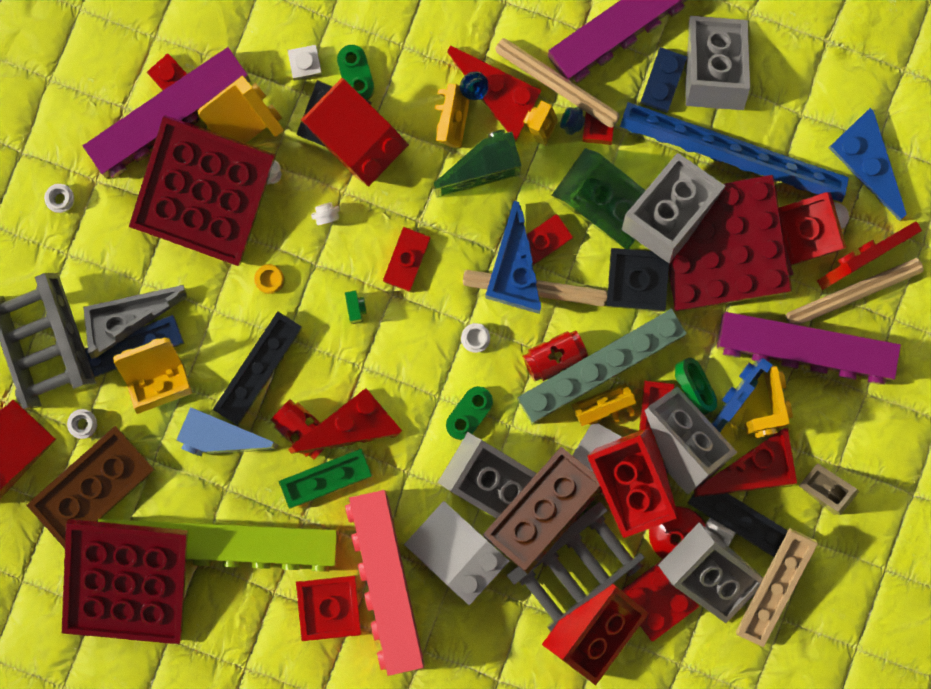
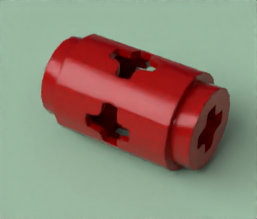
(567, 343)
(291, 420)

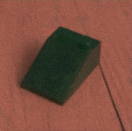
(486, 163)
(599, 195)

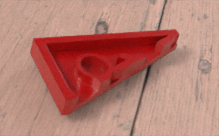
(506, 95)
(868, 253)
(356, 421)
(761, 468)

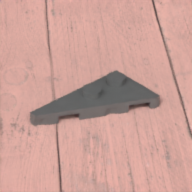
(117, 319)

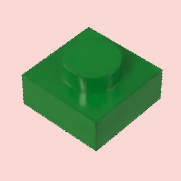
(355, 306)

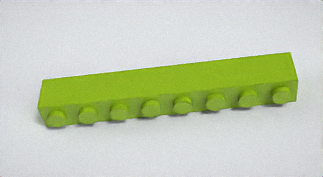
(254, 544)

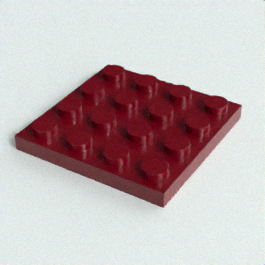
(202, 190)
(734, 250)
(124, 581)

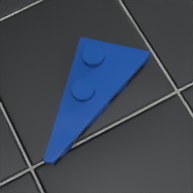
(866, 157)
(513, 273)
(737, 396)

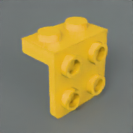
(240, 112)
(153, 374)
(781, 409)

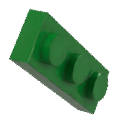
(325, 478)

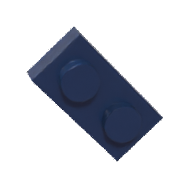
(663, 80)

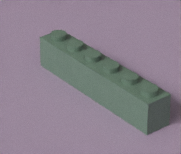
(601, 366)

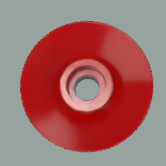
(660, 535)

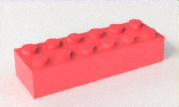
(386, 583)

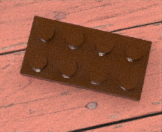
(91, 484)
(543, 510)

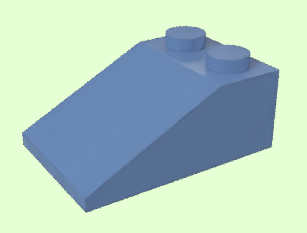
(214, 436)

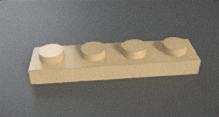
(776, 587)

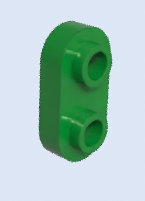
(356, 71)
(696, 385)
(469, 412)

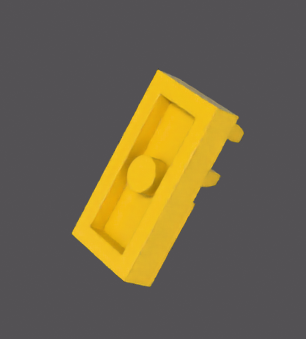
(453, 116)
(541, 122)
(601, 405)

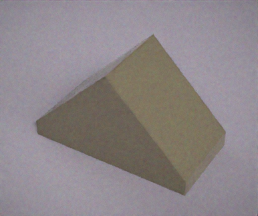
(829, 489)

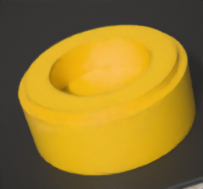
(269, 279)

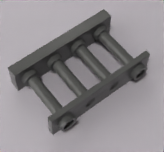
(68, 342)
(571, 538)

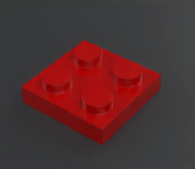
(811, 228)
(661, 600)
(328, 608)

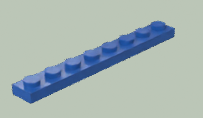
(733, 151)

